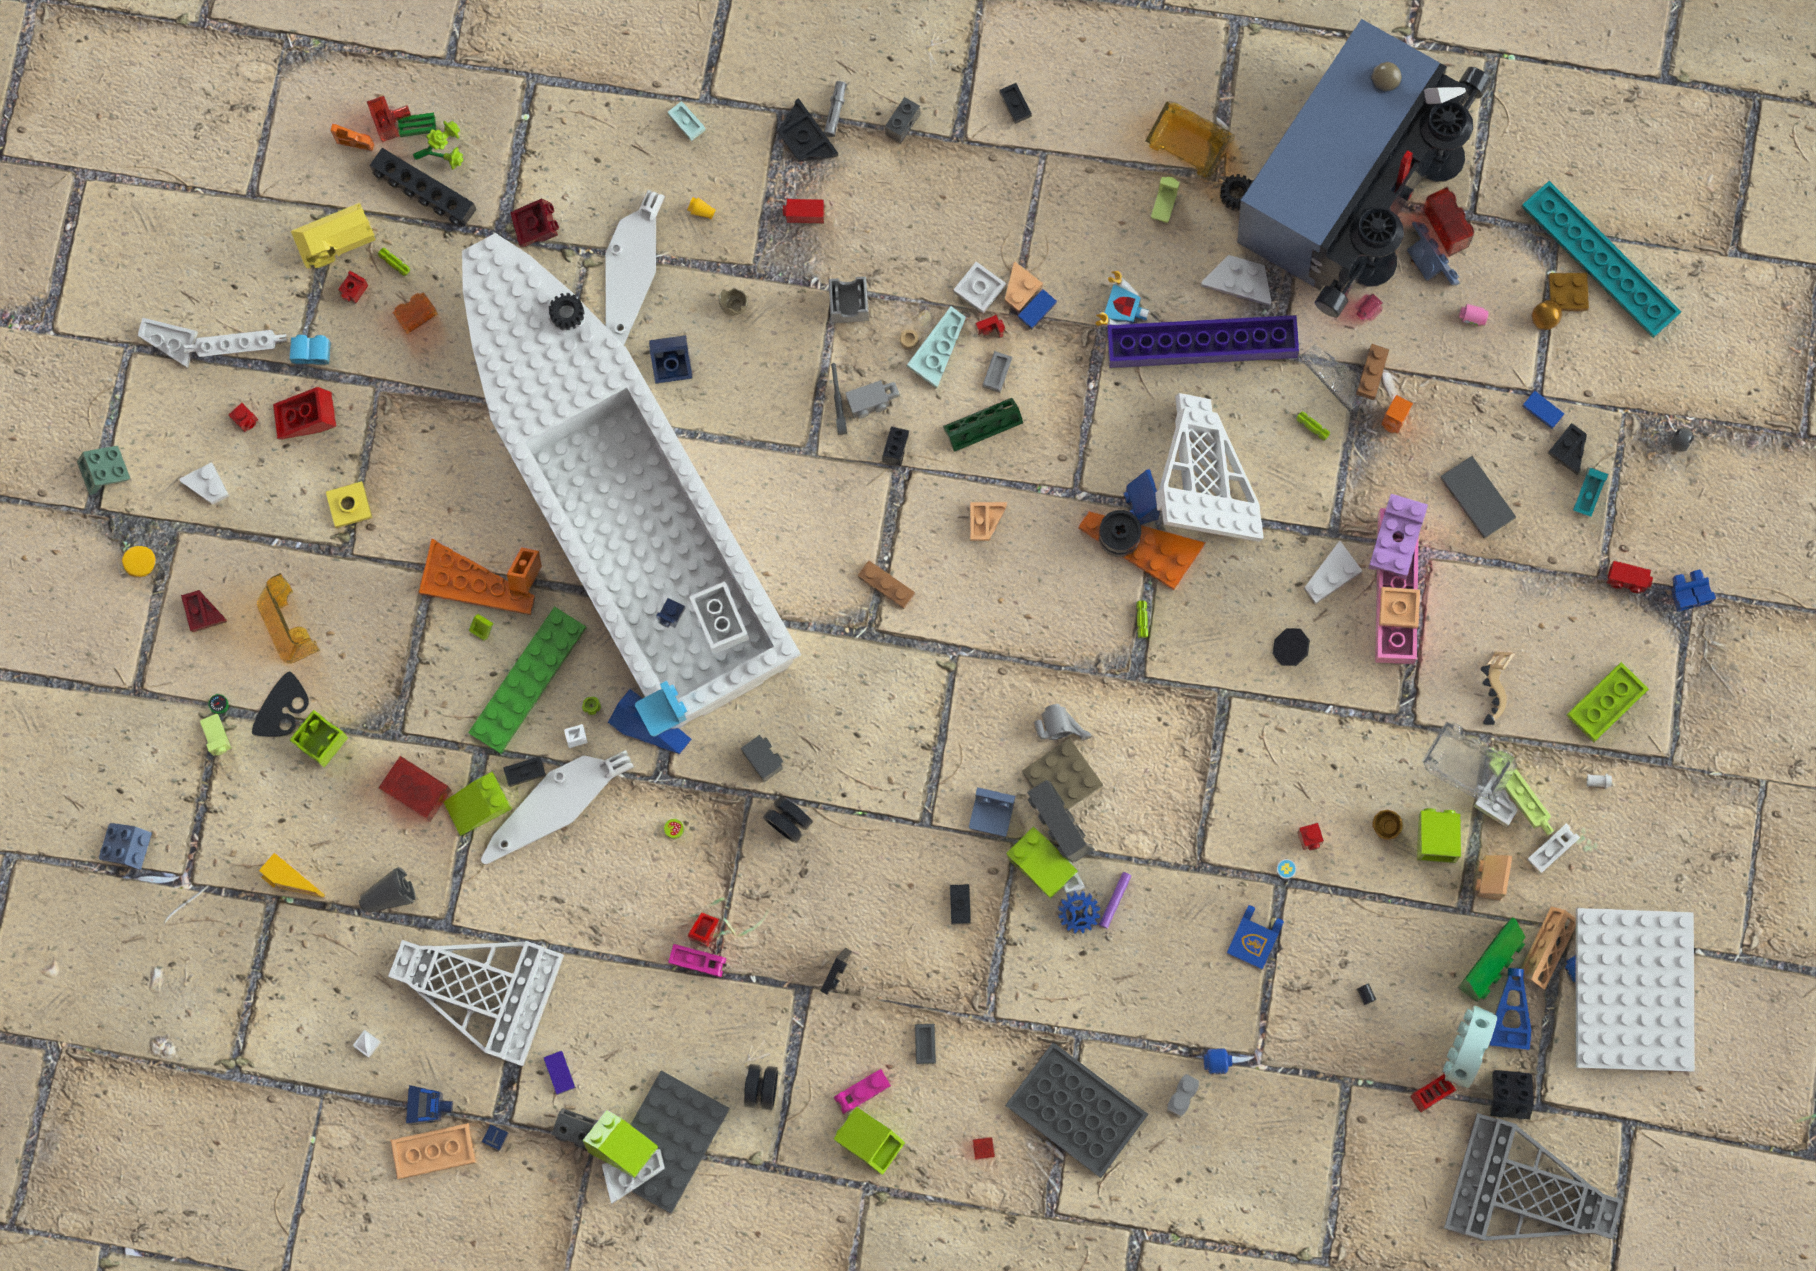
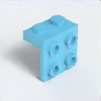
(661, 710)

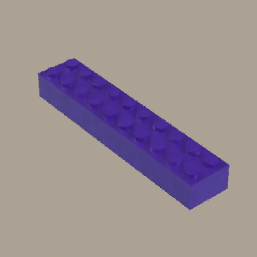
(1202, 341)

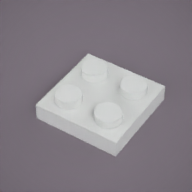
(979, 287)

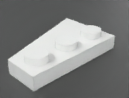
(168, 339)
(1332, 574)

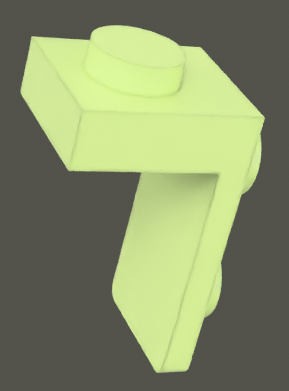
(1165, 199)
(216, 735)

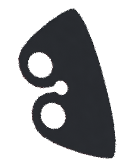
(271, 712)

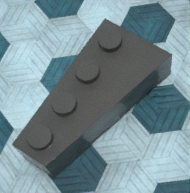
(1059, 821)

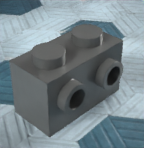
(572, 1127)

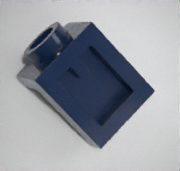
(670, 613)

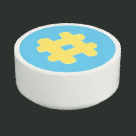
(1286, 869)

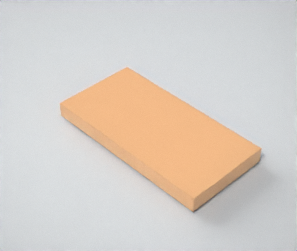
(433, 1151)

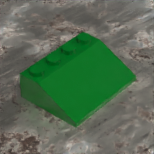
(1493, 960)

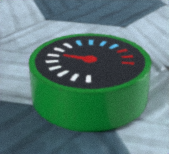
(218, 704)

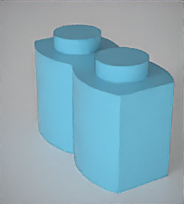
(310, 350)

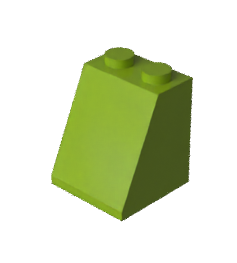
(1439, 836)
(869, 1140)

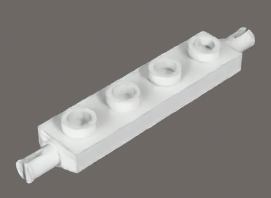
(235, 343)

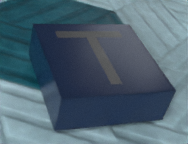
(495, 1137)

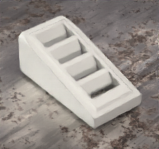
(1440, 95)

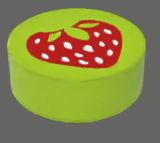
(674, 828)

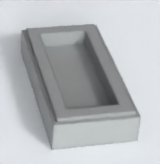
(997, 371)

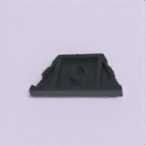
(804, 135)

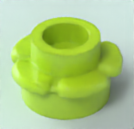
(591, 710)

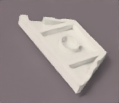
(1240, 279)

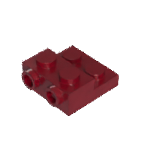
(534, 222)

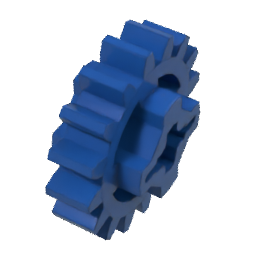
(1084, 904)

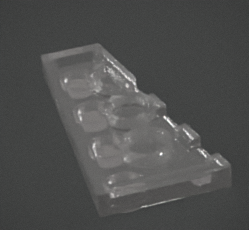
(1334, 376)

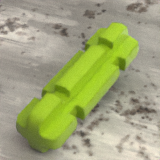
(393, 261)
(1313, 425)
(1142, 620)

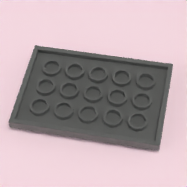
(1076, 1110)
(683, 1128)

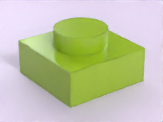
(481, 627)

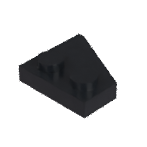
(1570, 448)
(837, 968)

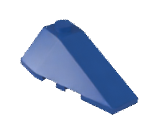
(629, 723)

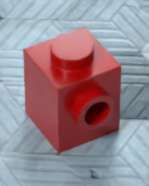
(1310, 837)

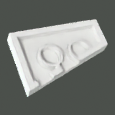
(621, 1183)

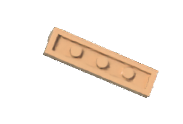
(1545, 944)

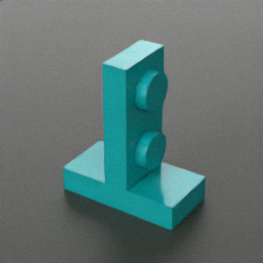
(1590, 491)

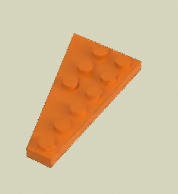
(1158, 552)
(462, 580)

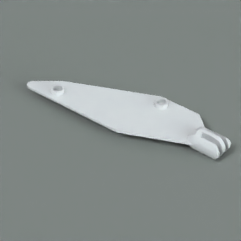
(631, 265)
(555, 802)

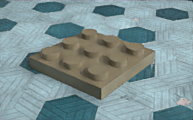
(1067, 773)

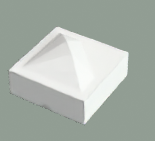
(575, 736)
(366, 1043)

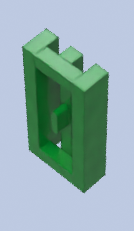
(419, 118)

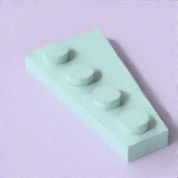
(934, 353)

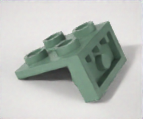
(102, 468)

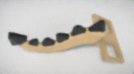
(1495, 685)

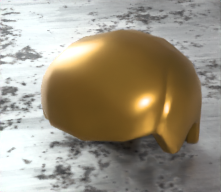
(1546, 315)
(1387, 824)

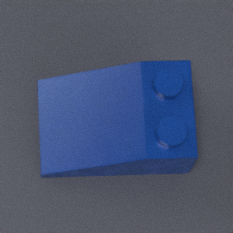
(1142, 498)

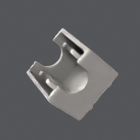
(848, 300)

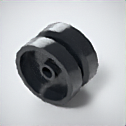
(1130, 534)
(786, 821)
(763, 1087)

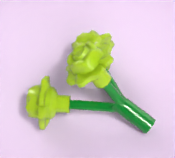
(437, 140)

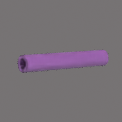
(1115, 900)

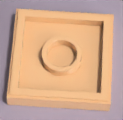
(1399, 607)

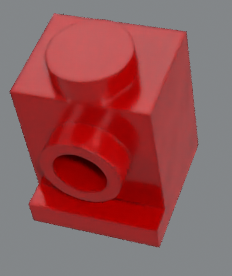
(356, 292)

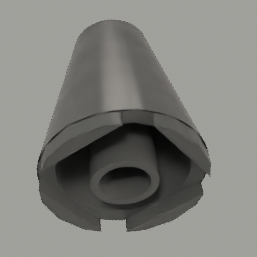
(388, 892)

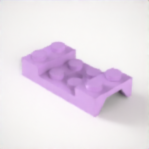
(1400, 517)

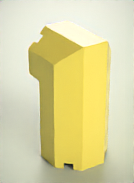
(333, 235)

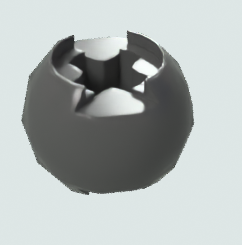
(1682, 439)

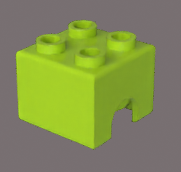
(318, 738)

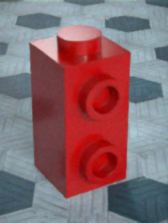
(804, 211)
(1629, 577)

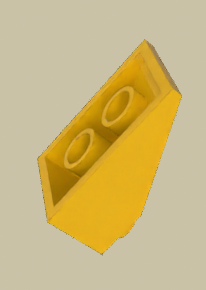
(280, 873)

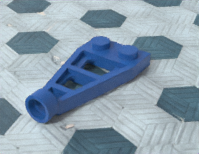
(1512, 1037)

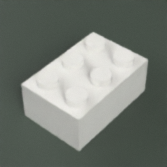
(719, 617)

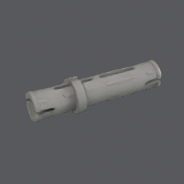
(837, 101)

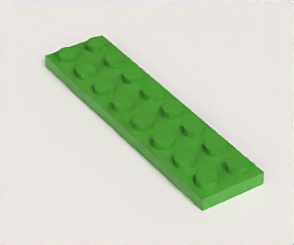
(527, 680)

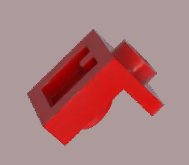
(987, 325)
(243, 417)

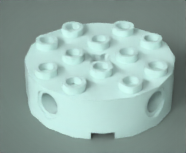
(1469, 1046)

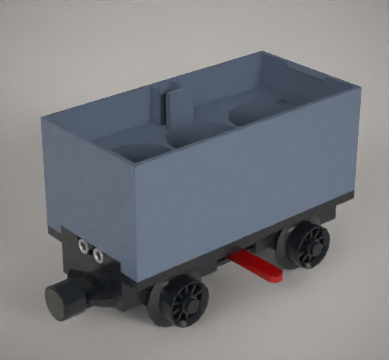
(1352, 163)

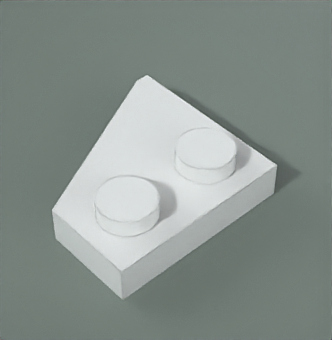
(206, 483)
(1501, 811)

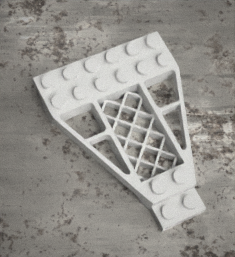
(1203, 510)
(521, 1005)

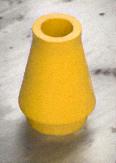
(700, 208)

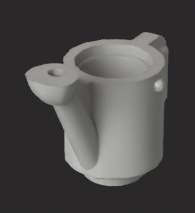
(1059, 724)

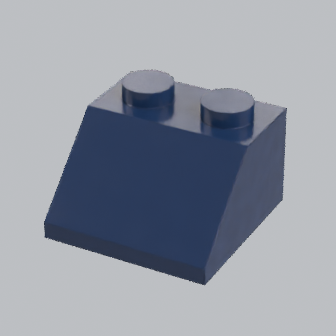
(670, 359)

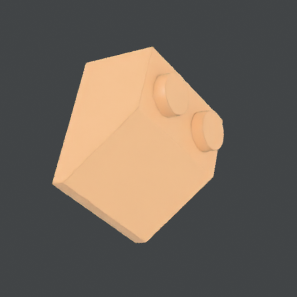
(1494, 876)

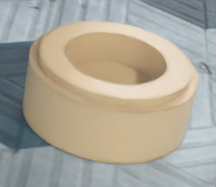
(909, 339)

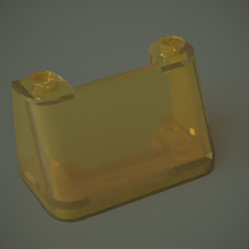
(1190, 138)
(292, 643)

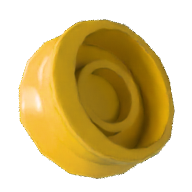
(138, 561)

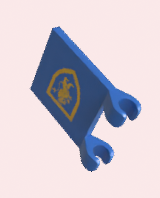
(1252, 941)

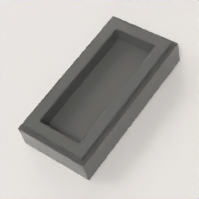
(925, 1043)

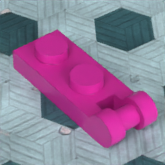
(696, 960)
(862, 1091)

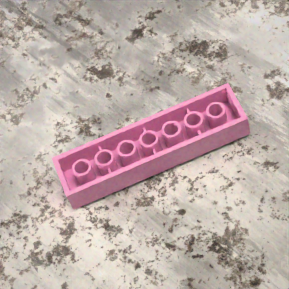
(1395, 643)

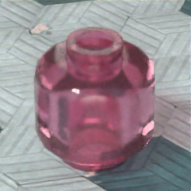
(1368, 307)

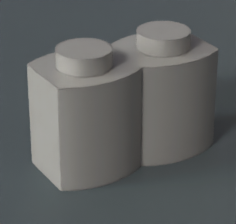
(1181, 1099)

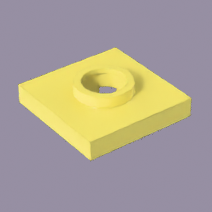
(360, 511)

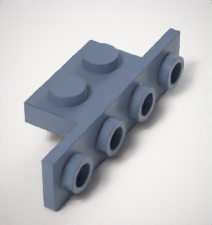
(1428, 257)

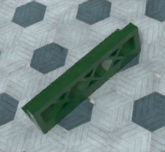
(984, 425)

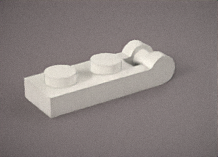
(1552, 849)

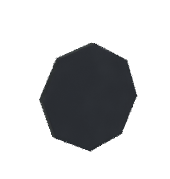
(1291, 647)

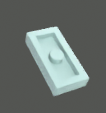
(686, 121)

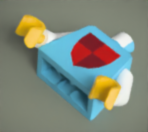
(1122, 304)

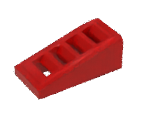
(1423, 1101)

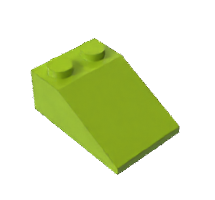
(477, 804)
(1041, 862)
(619, 1144)

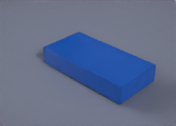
(1037, 309)
(1543, 409)

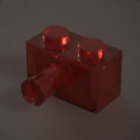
(386, 118)

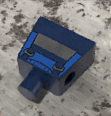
(426, 1106)

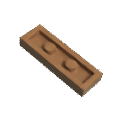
(1372, 371)
(886, 584)

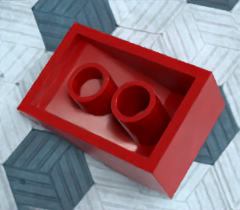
(304, 414)

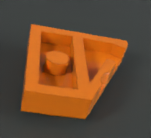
(351, 138)

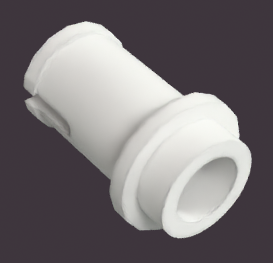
(1599, 780)

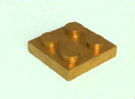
(1569, 291)

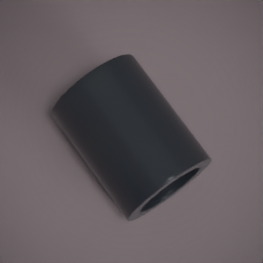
(1366, 994)

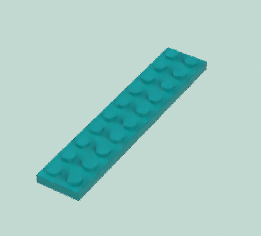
(1601, 259)

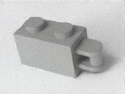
(871, 398)

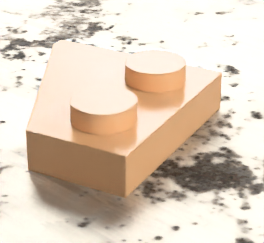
(1021, 287)
(984, 519)

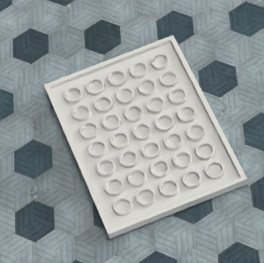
(1635, 990)

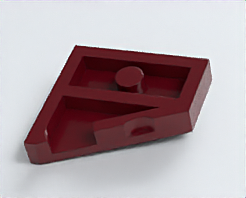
(200, 611)

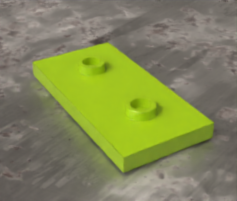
(1607, 702)

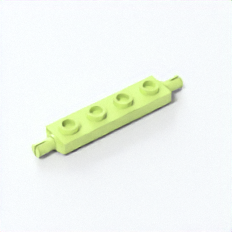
(1528, 802)

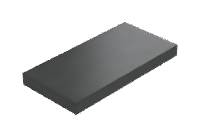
(1478, 497)

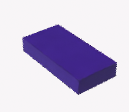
(559, 1072)

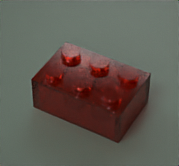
(1448, 221)
(415, 788)

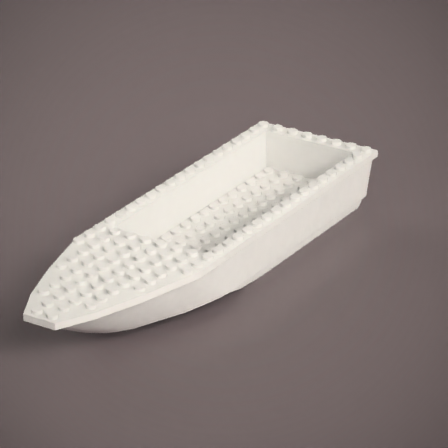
(614, 483)

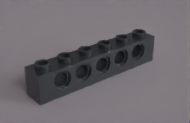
(385, 160)

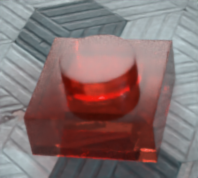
(983, 1148)

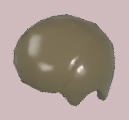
(1386, 76)
(733, 301)

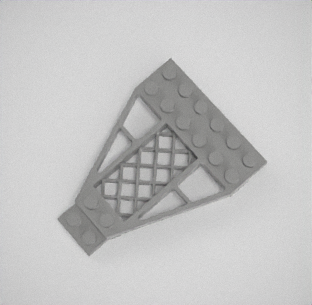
(1482, 1176)

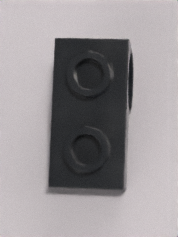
(895, 446)

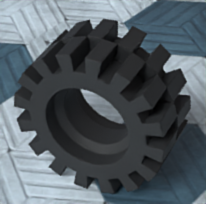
(1228, 185)
(563, 301)

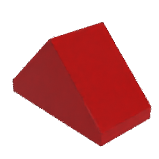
(703, 929)

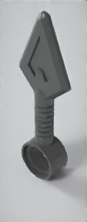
(840, 421)

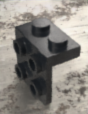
(1512, 1094)

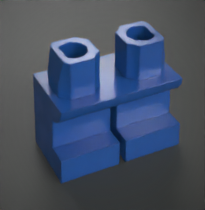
(1691, 593)

